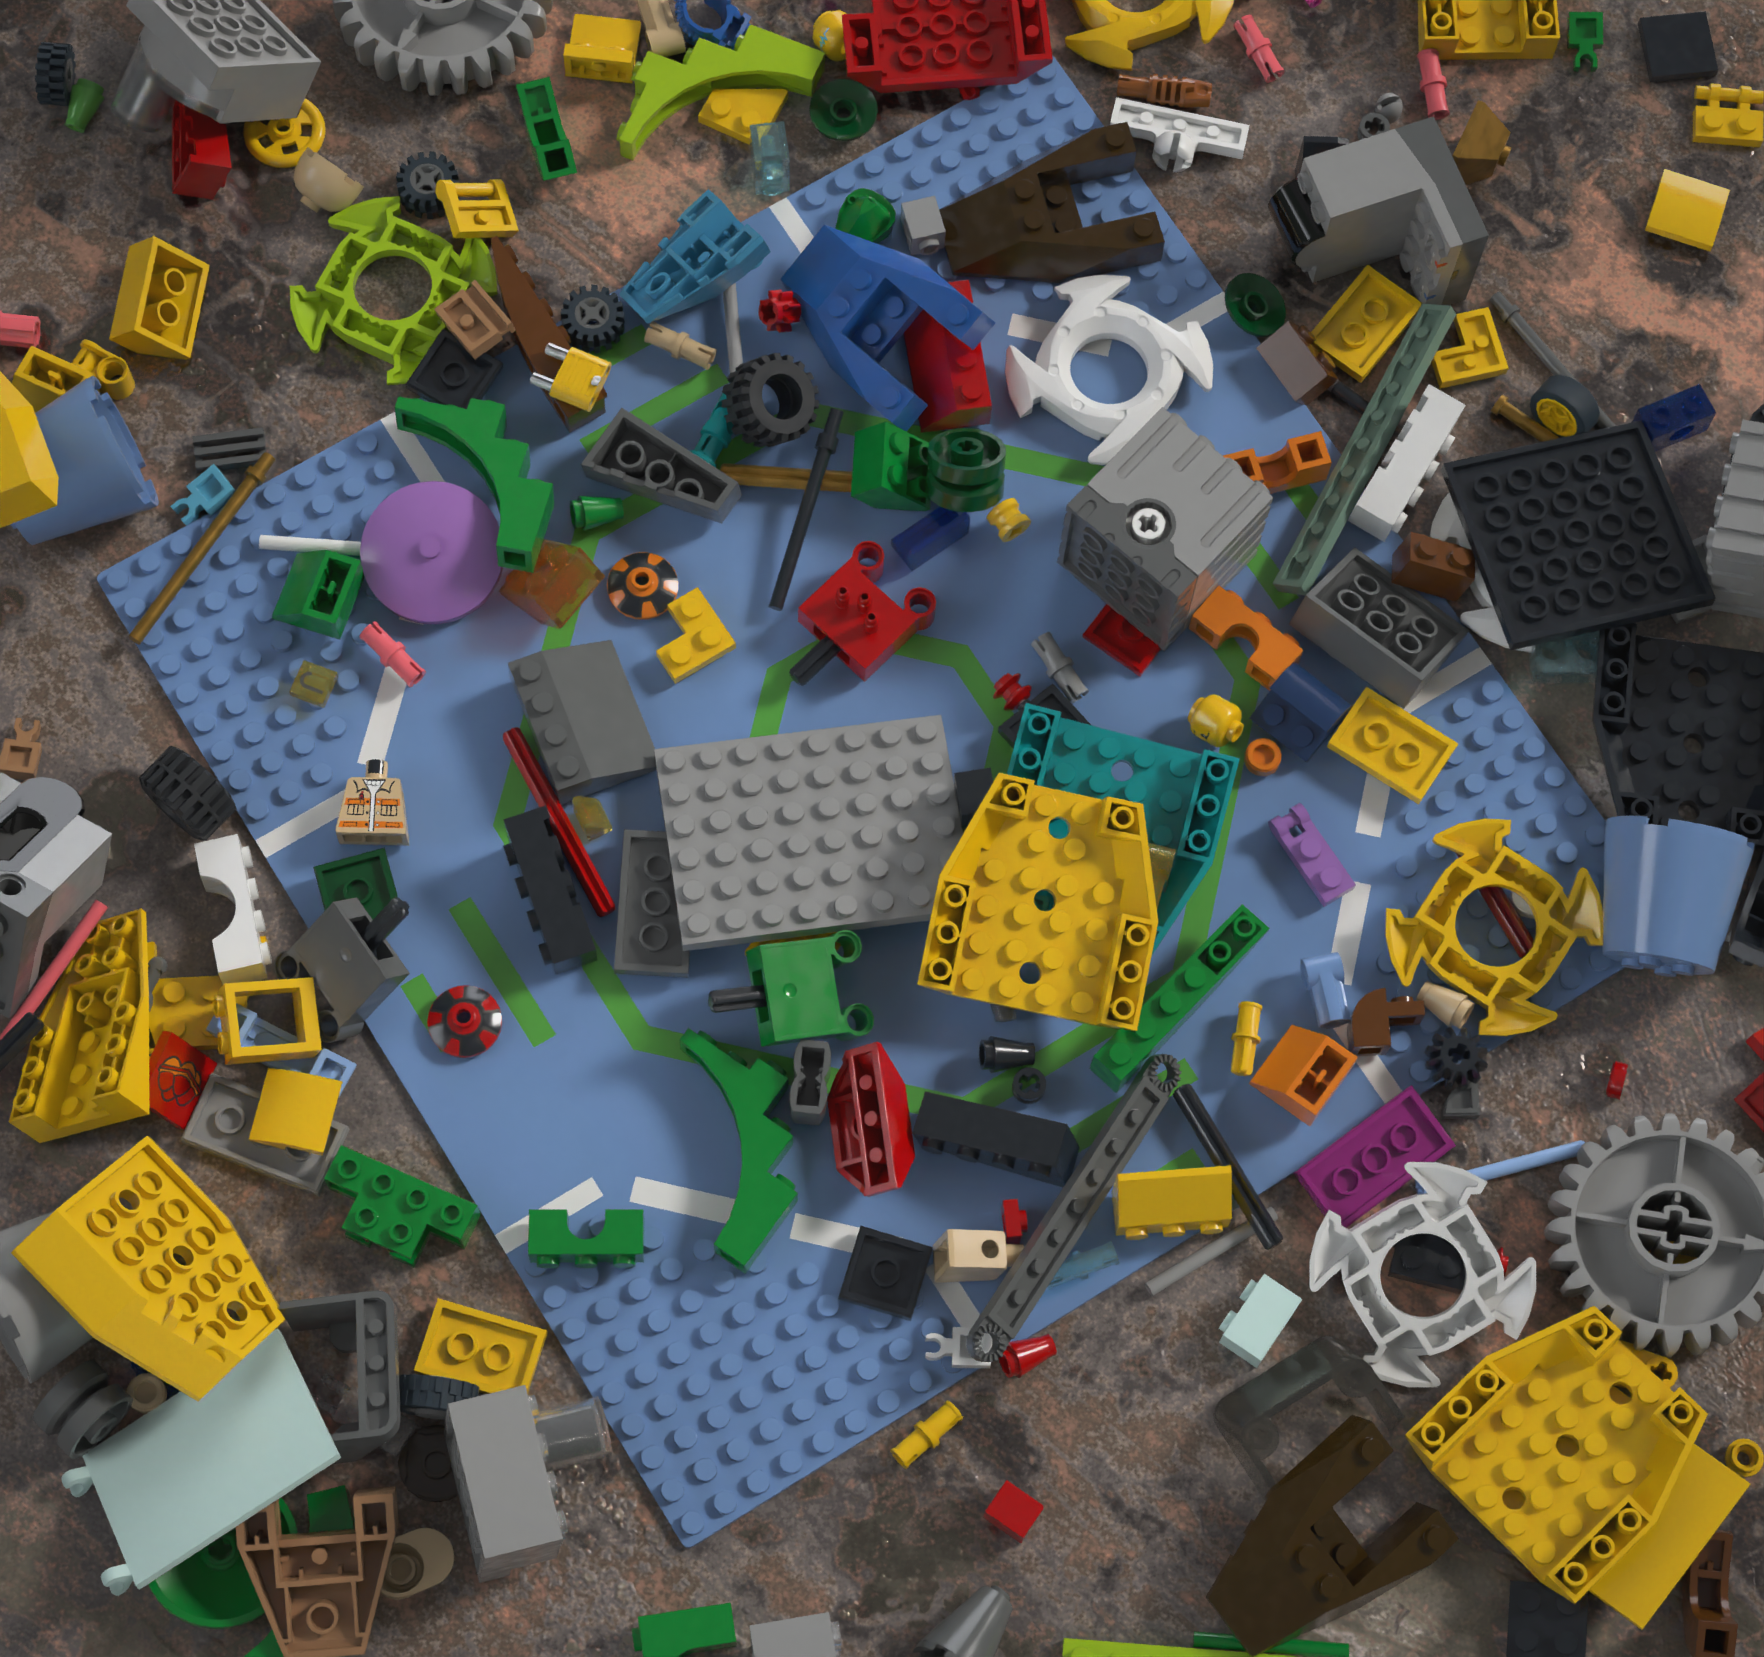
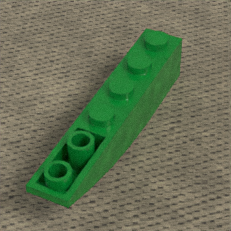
(1178, 998)

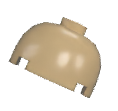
(324, 183)

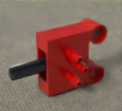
(858, 618)

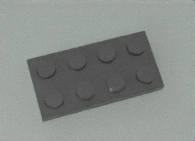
(647, 910)

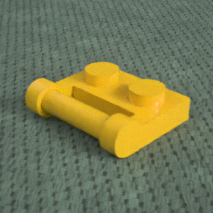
(477, 217)

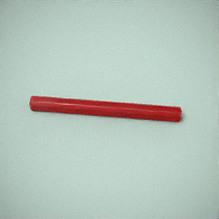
(559, 821)

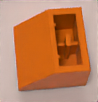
(1303, 1072)

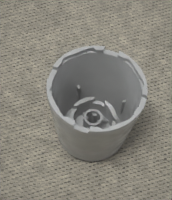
(32, 1322)

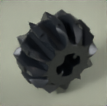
(1470, 1055)

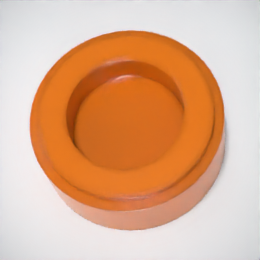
(1262, 757)

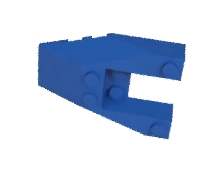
(860, 304)

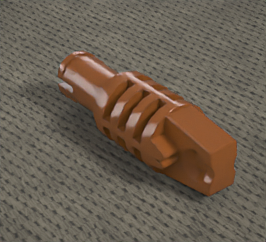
(1183, 92)

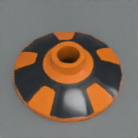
(645, 600)

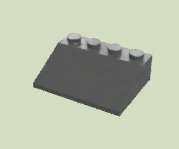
(1378, 627)
(583, 718)

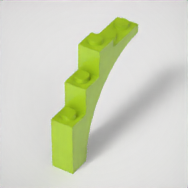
(757, 61)

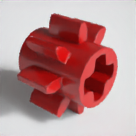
(779, 311)

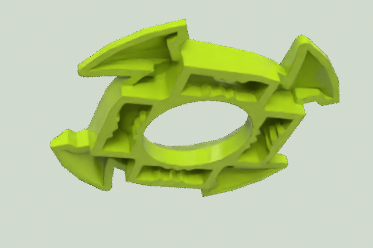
(378, 234)

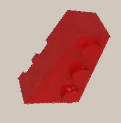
(198, 153)

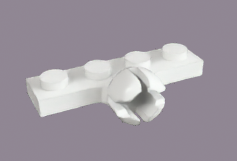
(1180, 133)

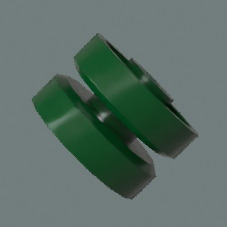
(966, 470)

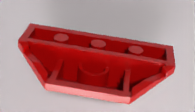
(870, 1121)

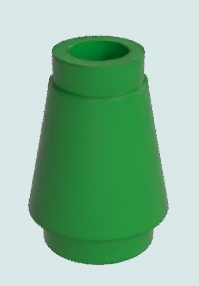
(592, 512)

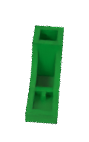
(545, 129)

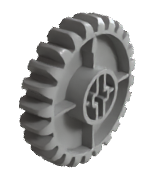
(441, 38)
(1709, 1206)

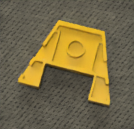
(186, 1006)

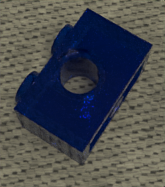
(1676, 417)

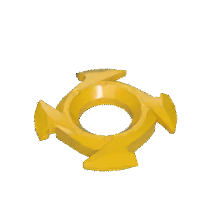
(1116, 32)
(1434, 937)

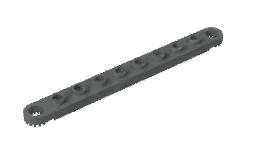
(1073, 1208)

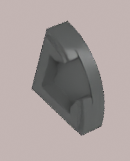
(1462, 1103)

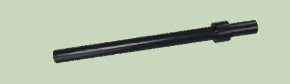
(825, 445)

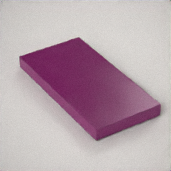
(1371, 1157)

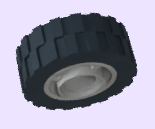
(430, 1394)

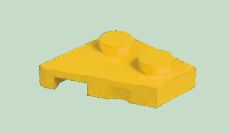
(736, 109)

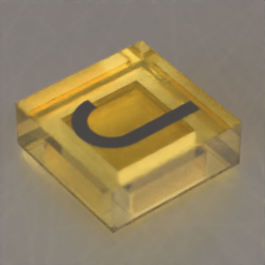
(313, 684)

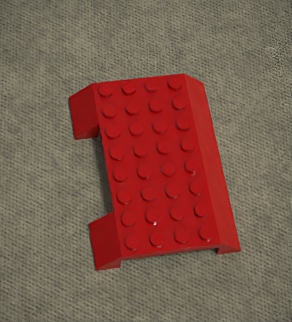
(946, 43)

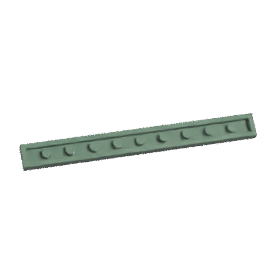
(1364, 449)

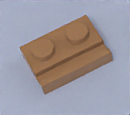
(474, 319)

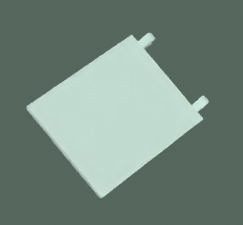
(205, 1464)

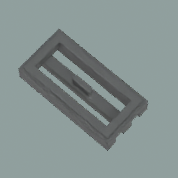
(255, 435)

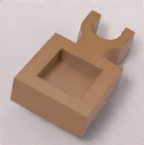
(21, 756)

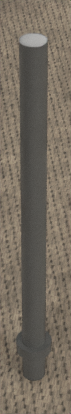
(1511, 314)

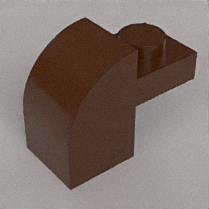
(1369, 1024)

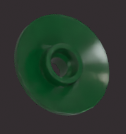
(843, 97)
(1255, 304)

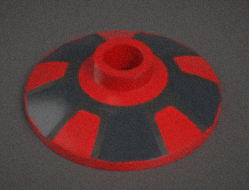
(466, 1038)

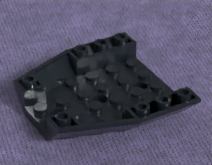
(1650, 707)

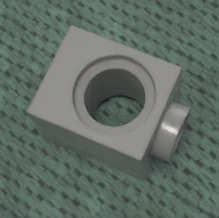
(923, 226)

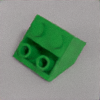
(890, 469)
(320, 592)

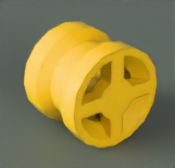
(1008, 519)

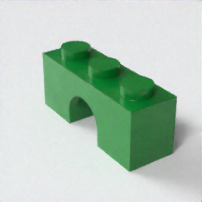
(618, 1242)

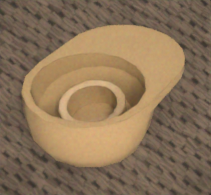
(417, 1563)

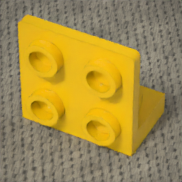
(602, 48)

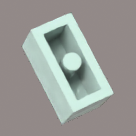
(1259, 1320)

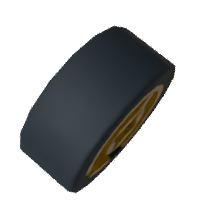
(1564, 406)

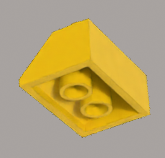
(159, 300)
(1172, 1202)

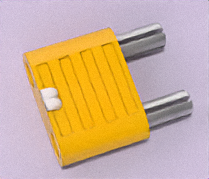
(578, 378)

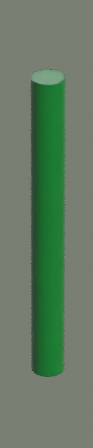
(1291, 1647)

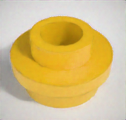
(1754, 1453)

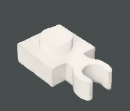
(957, 1348)

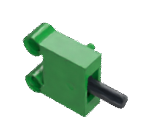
(797, 991)

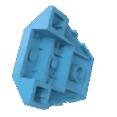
(697, 262)

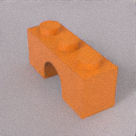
(1297, 464)
(1226, 617)

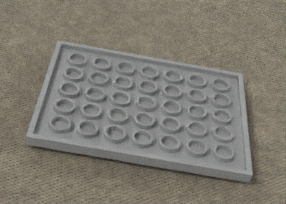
(807, 830)

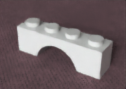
(239, 948)

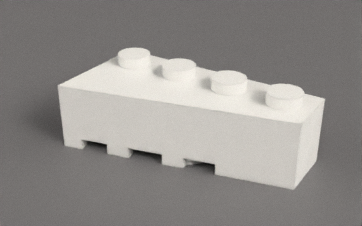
(1407, 463)

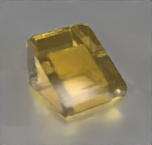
(591, 817)

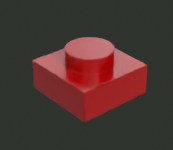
(1013, 1221)

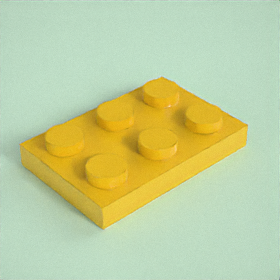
(1365, 323)
(1392, 745)
(480, 1348)

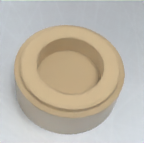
(146, 1392)

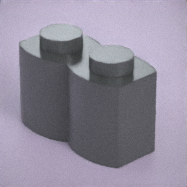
(809, 1086)

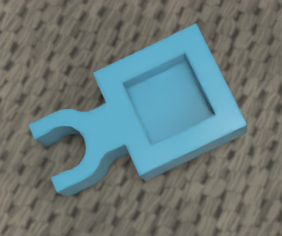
(208, 491)

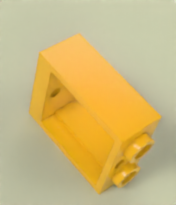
(305, 1015)

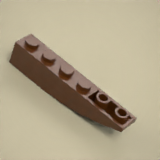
(535, 330)

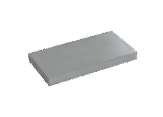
(223, 1128)

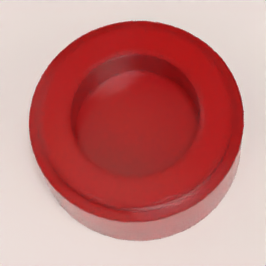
(1616, 1080)

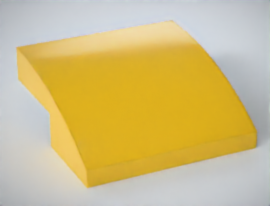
(1687, 210)
(295, 1111)

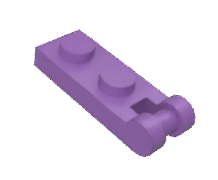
(1312, 855)

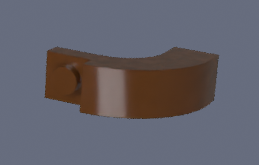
(1706, 1608)

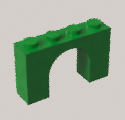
(685, 1631)

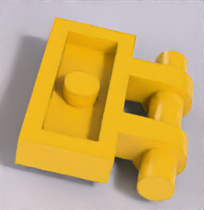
(1728, 125)

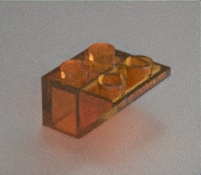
(556, 587)

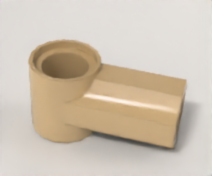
(661, 31)

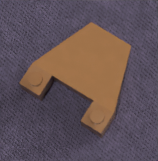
(322, 1584)

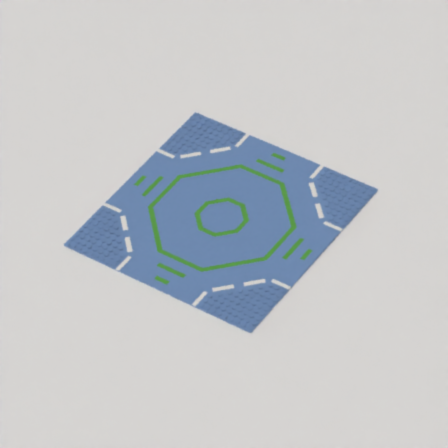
(585, 1098)

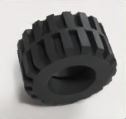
(794, 396)
(187, 793)

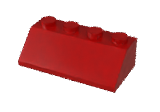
(947, 373)

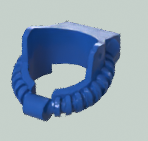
(732, 23)

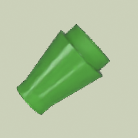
(83, 104)

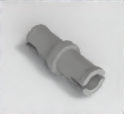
(1059, 667)

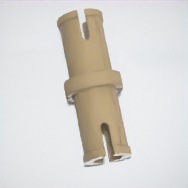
(680, 345)

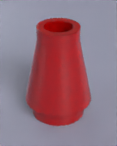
(1026, 1354)

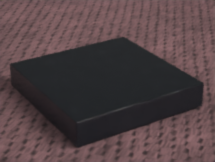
(1677, 46)
(451, 374)
(885, 1273)

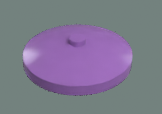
(431, 552)

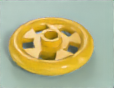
(273, 155)

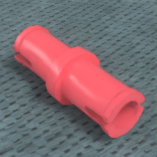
(1258, 48)
(1433, 83)
(392, 654)

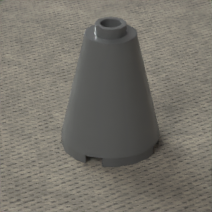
(972, 1628)

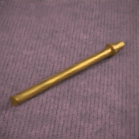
(254, 476)

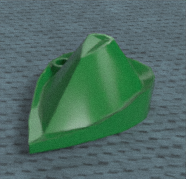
(866, 215)

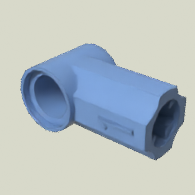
(1325, 979)

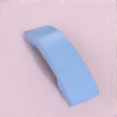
(258, 1032)

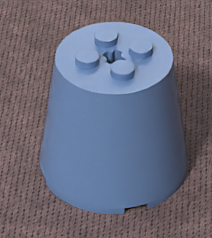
(94, 465)
(1670, 893)

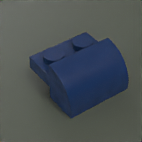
(1300, 711)

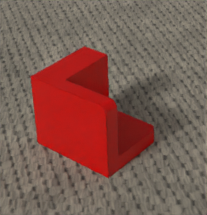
(1013, 1511)

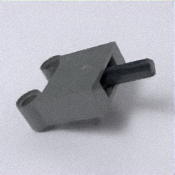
(348, 963)

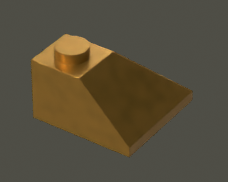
(1481, 145)

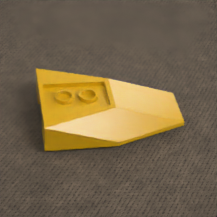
(1489, 28)
(94, 1044)

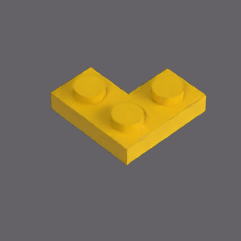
(1478, 355)
(703, 637)

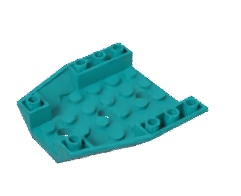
(1180, 792)

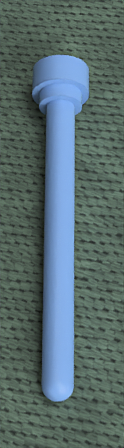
(1522, 1162)

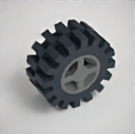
(55, 73)
(421, 174)
(593, 307)

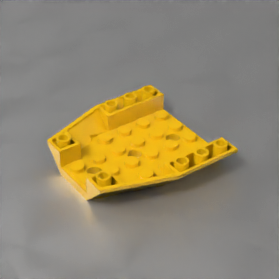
(1093, 940)
(128, 1290)
(1502, 1436)

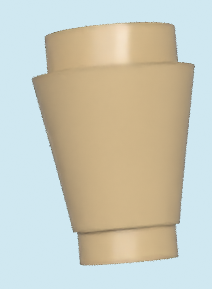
(1446, 1004)

